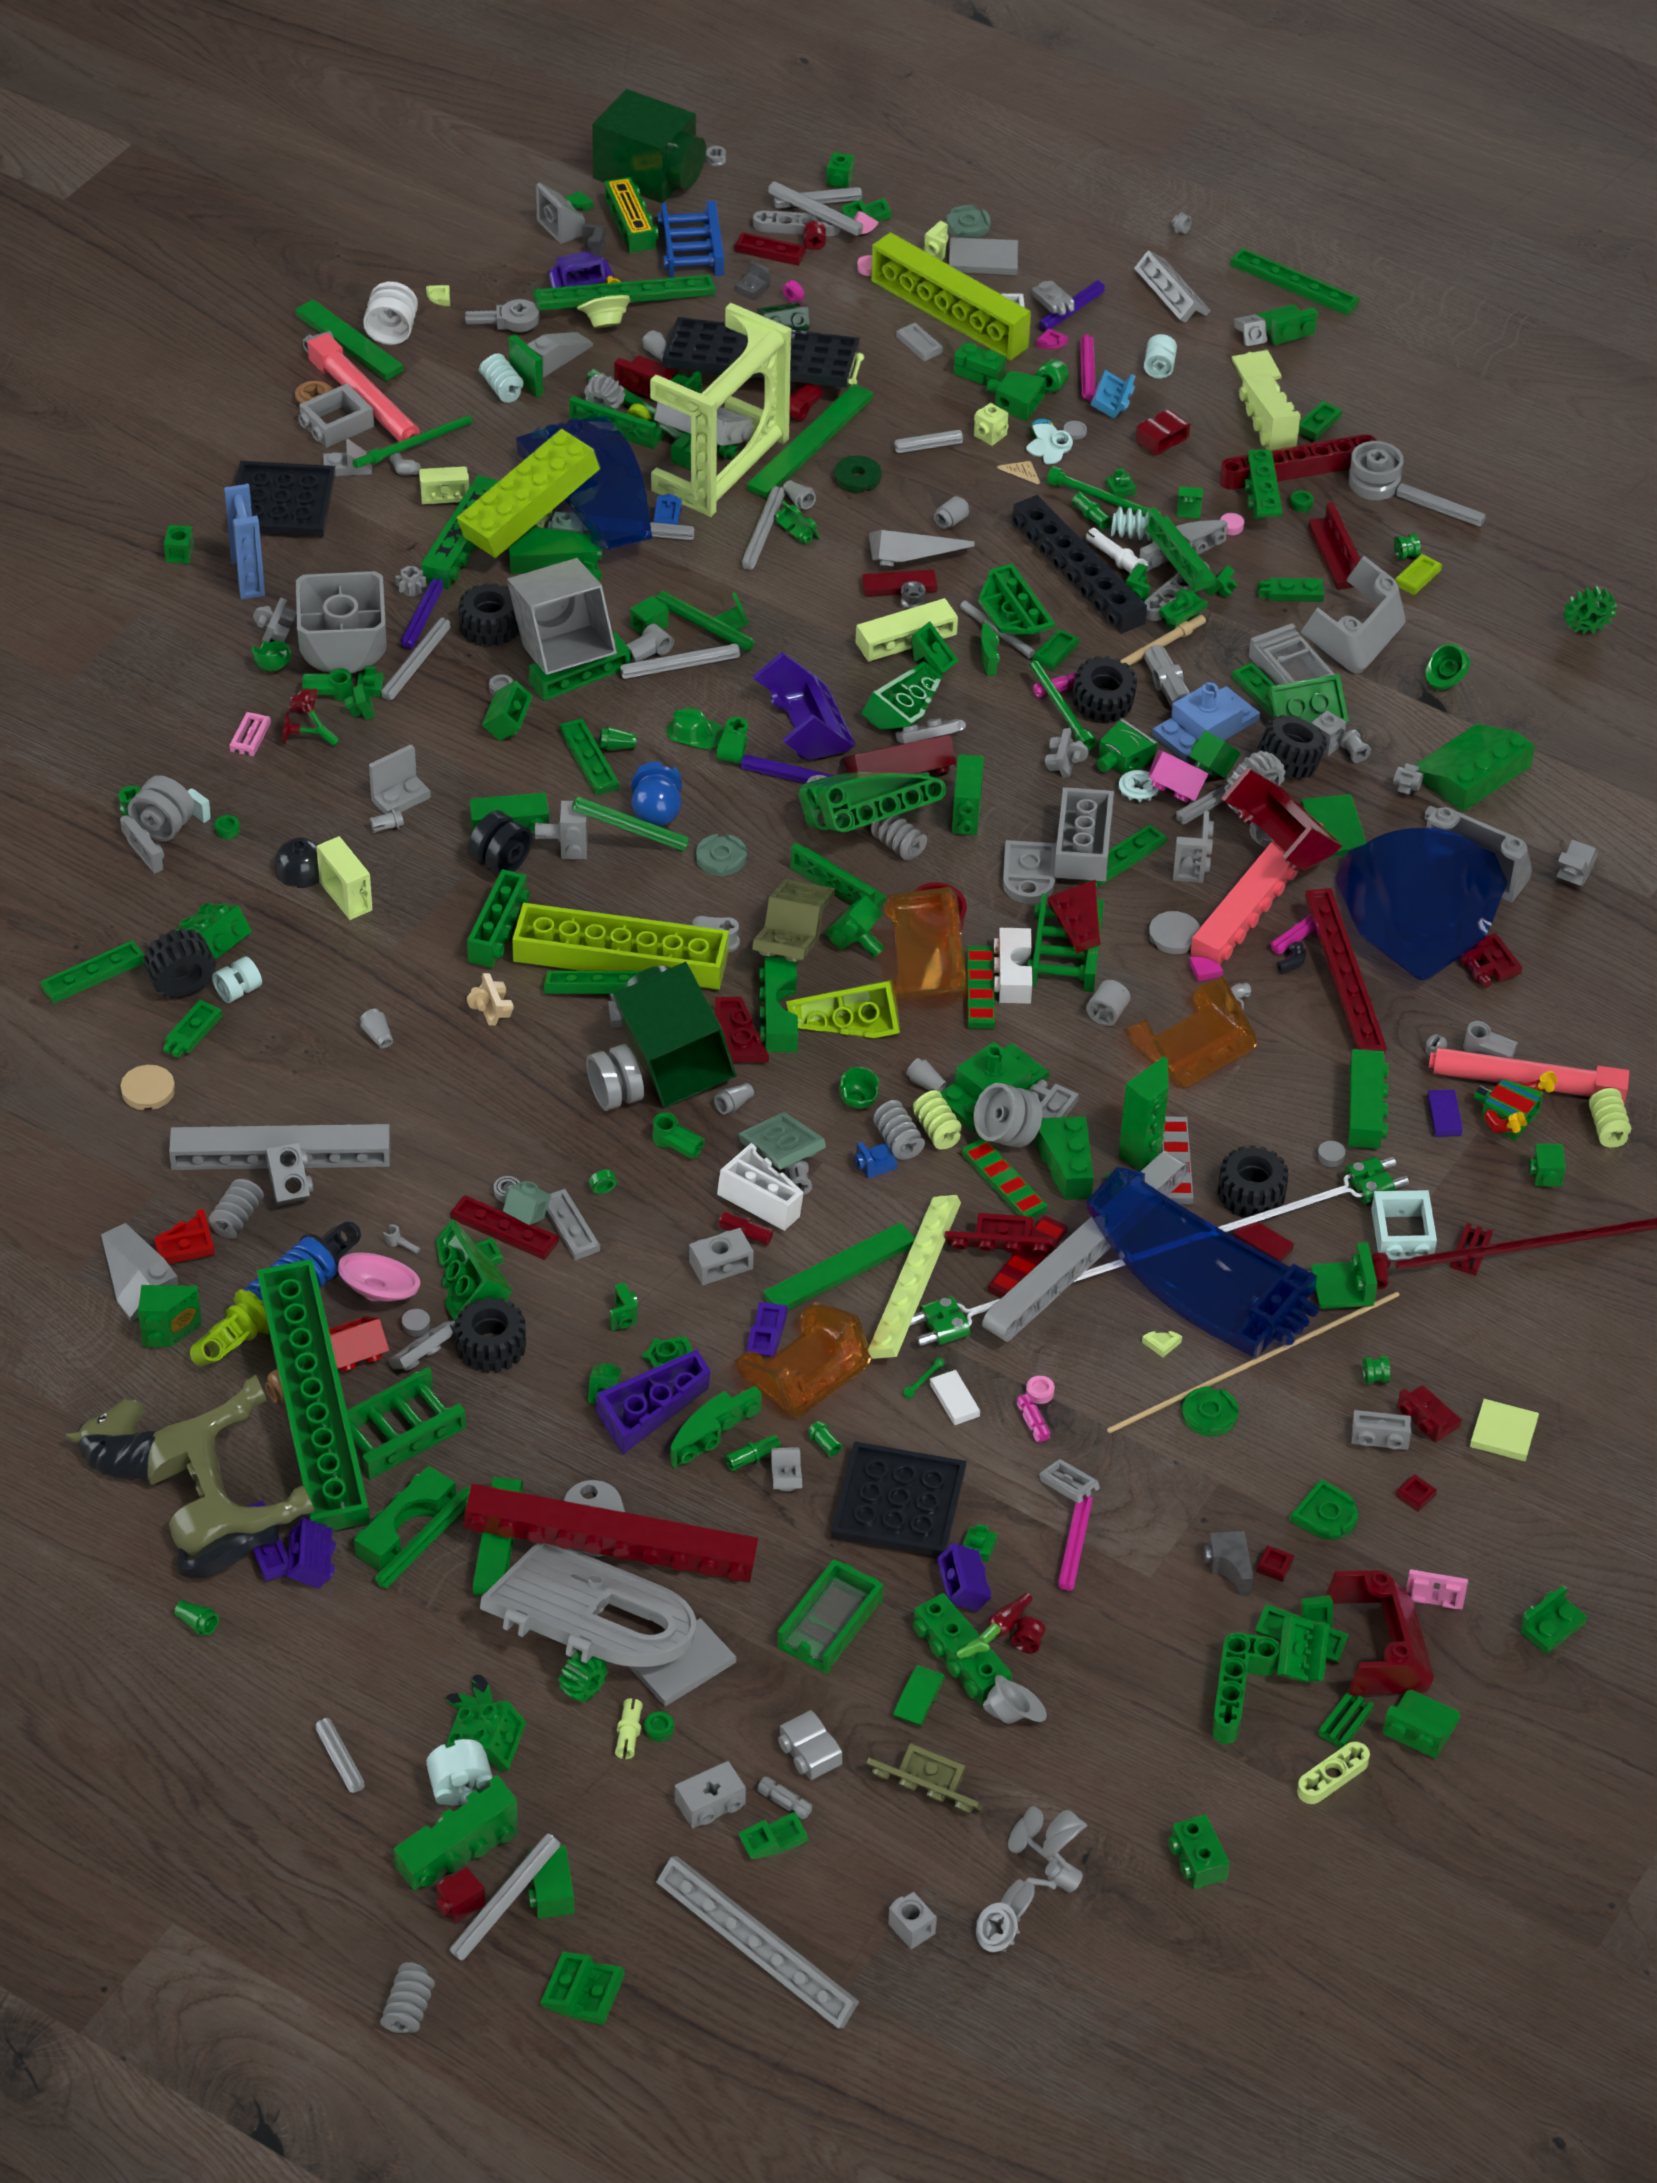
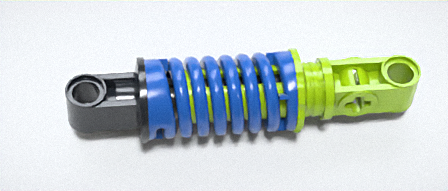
(248, 1314)

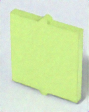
(1256, 364)

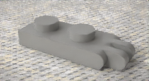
(1053, 298)
(934, 728)
(142, 844)
(426, 1344)

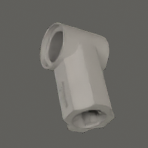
(652, 641)
(1482, 1041)

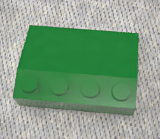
(1476, 764)

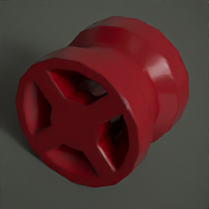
(814, 229)
(1028, 1635)

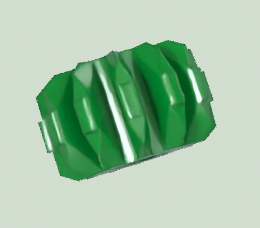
(582, 1679)

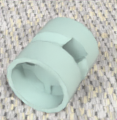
(1160, 356)
(234, 980)

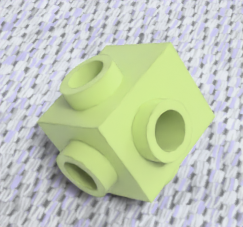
(991, 424)

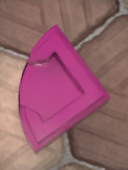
(1051, 340)
(1205, 968)

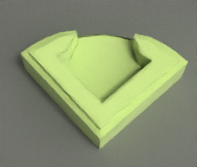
(439, 294)
(1162, 1342)

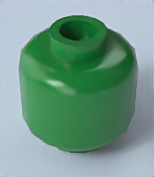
(1055, 374)

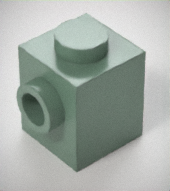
(566, 522)
(526, 1202)

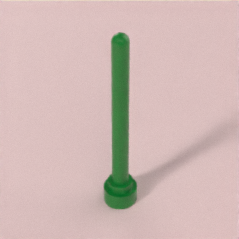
(1057, 477)
(1081, 734)

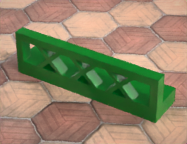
(633, 428)
(1179, 551)
(829, 875)

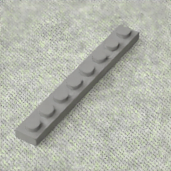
(758, 1942)

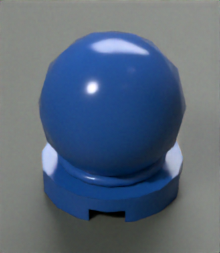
(656, 793)

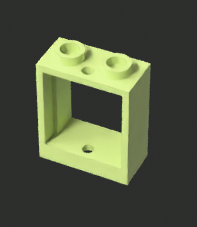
(344, 877)

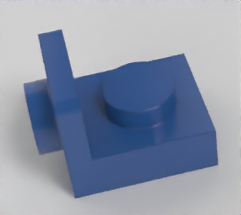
(668, 509)
(874, 1160)

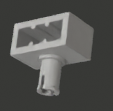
(570, 831)

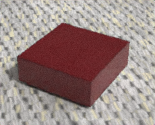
(1416, 1493)
(1275, 1563)

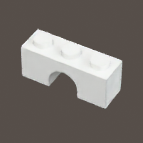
(1013, 980)

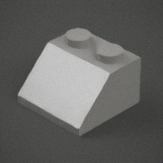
(558, 215)

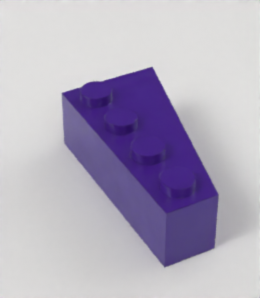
(650, 1399)

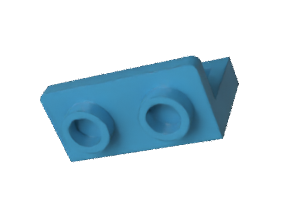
(1112, 394)

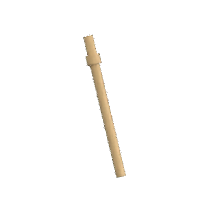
(1182, 630)

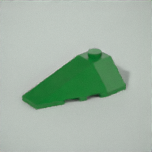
(903, 699)

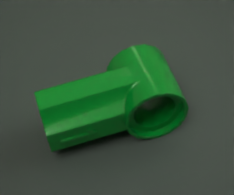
(336, 683)
(670, 1134)

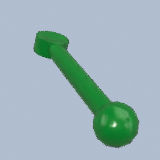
(909, 1392)

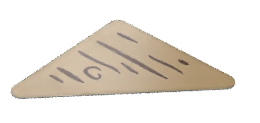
(1022, 469)

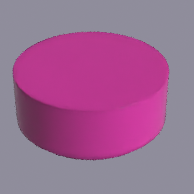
(793, 291)

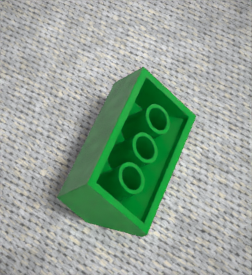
(1144, 1115)

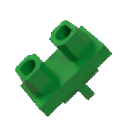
(1184, 607)

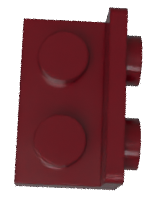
(1428, 1413)

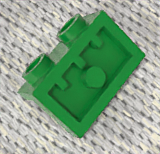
(1552, 1620)

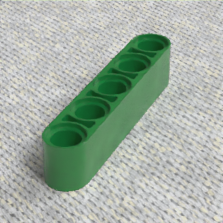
(494, 1549)

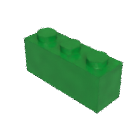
(522, 808)

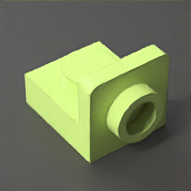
(936, 240)

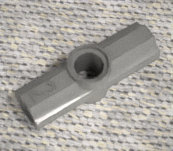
(1165, 674)

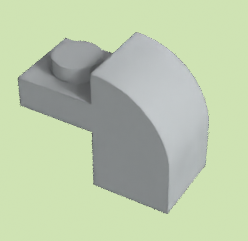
(1577, 863)

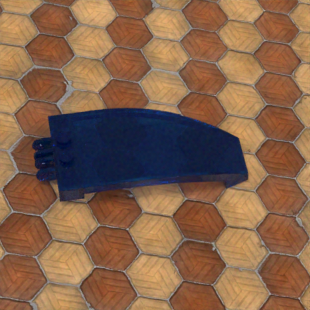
(615, 497)
(1200, 1268)

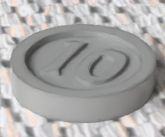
(1075, 429)

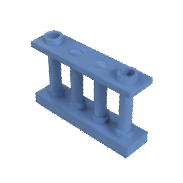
(244, 541)

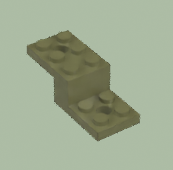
(793, 919)

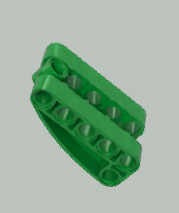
(859, 798)

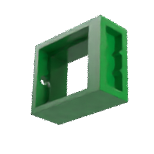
(967, 794)

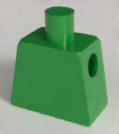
(1018, 393)

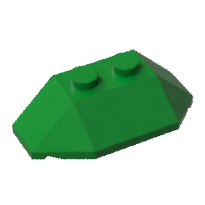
(1012, 603)

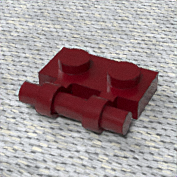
(1497, 961)

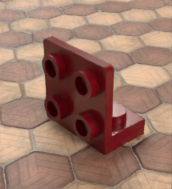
(638, 373)

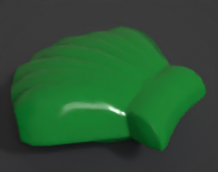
(667, 1350)

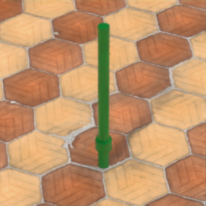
(376, 455)

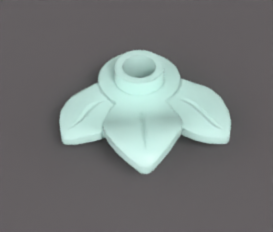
(1046, 443)

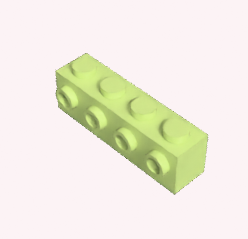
(895, 631)

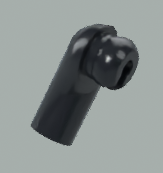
(1295, 959)

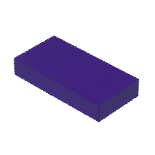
(1444, 1113)

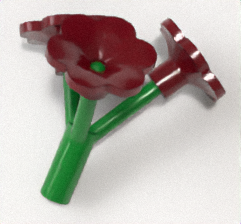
(304, 703)

